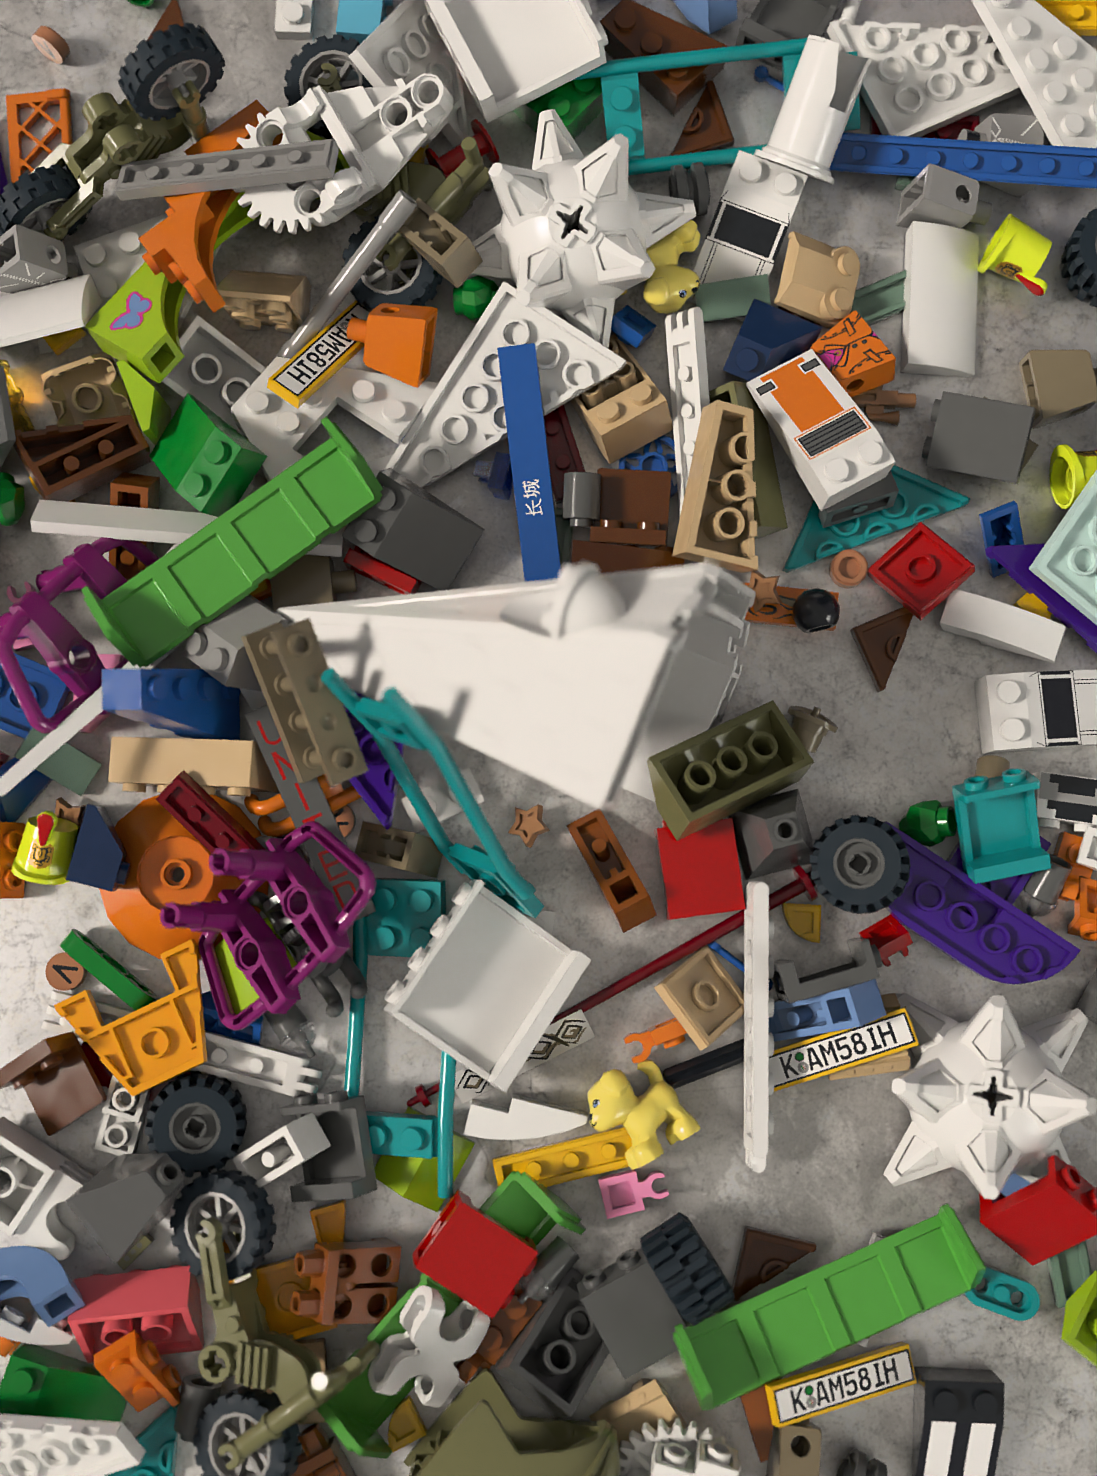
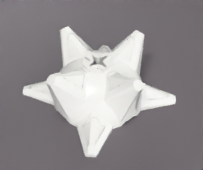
(565, 190)
(947, 1103)

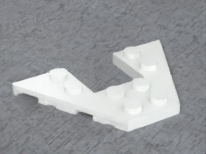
(281, 428)

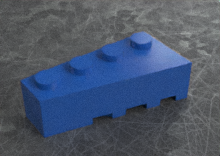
(174, 700)

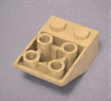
(266, 299)
(623, 409)

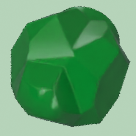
(474, 297)
(11, 500)
(929, 822)

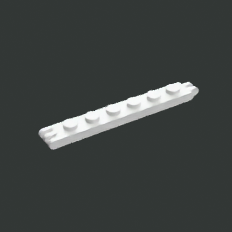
(687, 388)
(757, 1010)
(225, 1055)

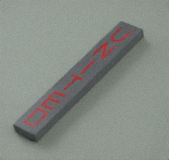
(305, 804)

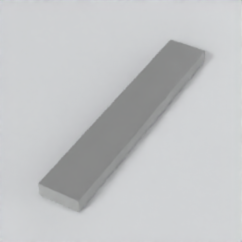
(228, 169)

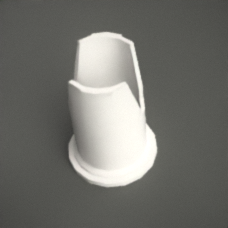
(816, 109)

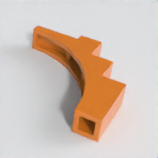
(186, 239)

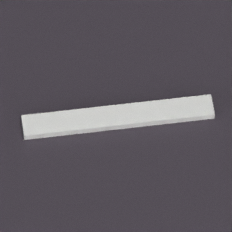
(138, 524)

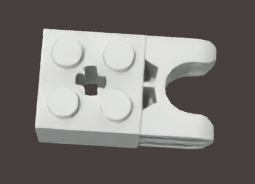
(36, 1186)

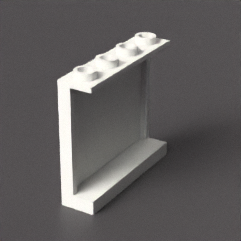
(518, 47)
(485, 984)

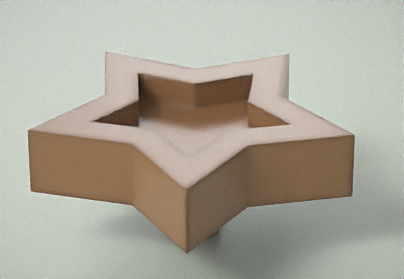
(765, 589)
(68, 812)
(529, 824)

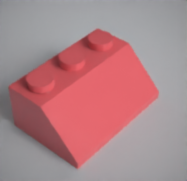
(155, 1303)

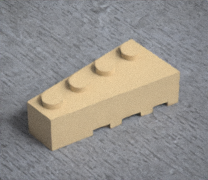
(720, 490)
(210, 762)

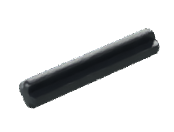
(705, 1064)

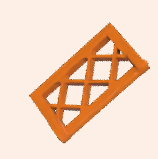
(40, 103)

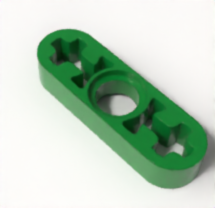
(107, 970)

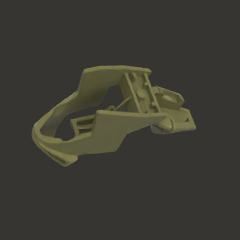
(488, 1437)

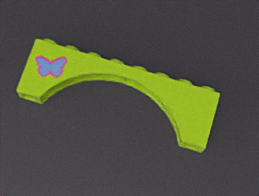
(143, 315)

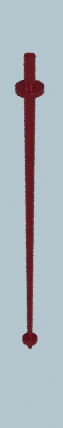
(802, 884)

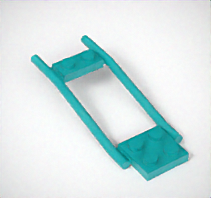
(623, 104)
(400, 722)
(397, 930)

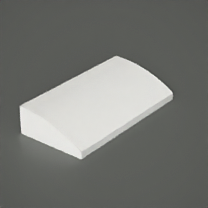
(939, 300)
(47, 309)

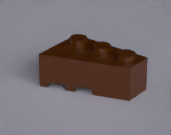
(643, 32)
(81, 456)
(623, 558)

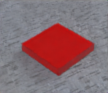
(921, 570)

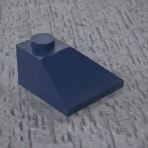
(768, 340)
(98, 853)

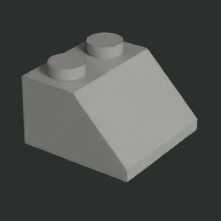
(219, 645)

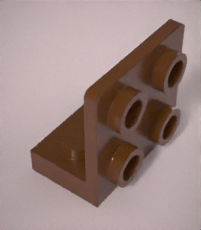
(633, 507)
(56, 1081)

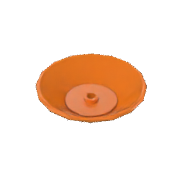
(155, 848)

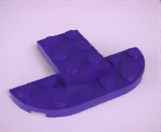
(977, 920)

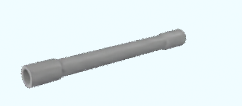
(389, 223)

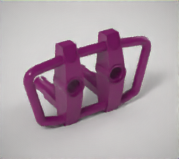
(55, 635)
(248, 936)

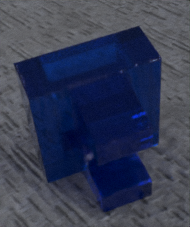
(496, 475)

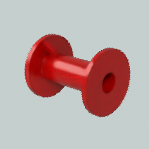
(452, 159)

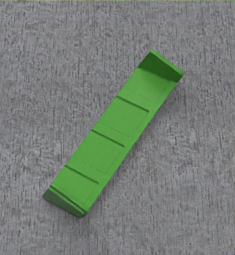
(237, 551)
(828, 1309)
(357, 1410)

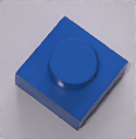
(632, 327)

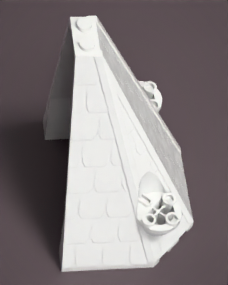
(554, 673)

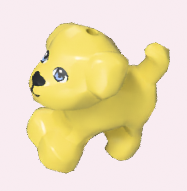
(669, 283)
(614, 1103)

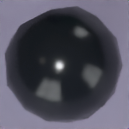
(815, 610)

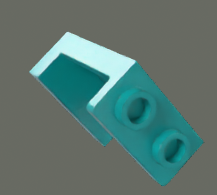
(999, 826)

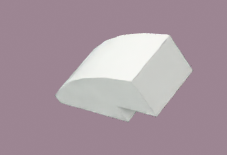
(1002, 626)
(523, 1120)

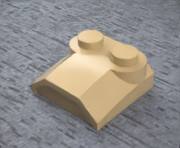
(818, 280)

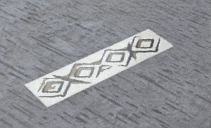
(556, 1040)

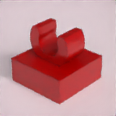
(888, 937)

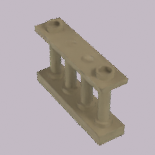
(302, 706)

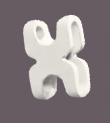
(428, 1347)

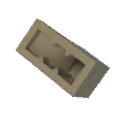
(440, 244)
(398, 849)

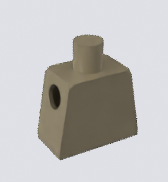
(1058, 384)
(310, 582)
(796, 1460)

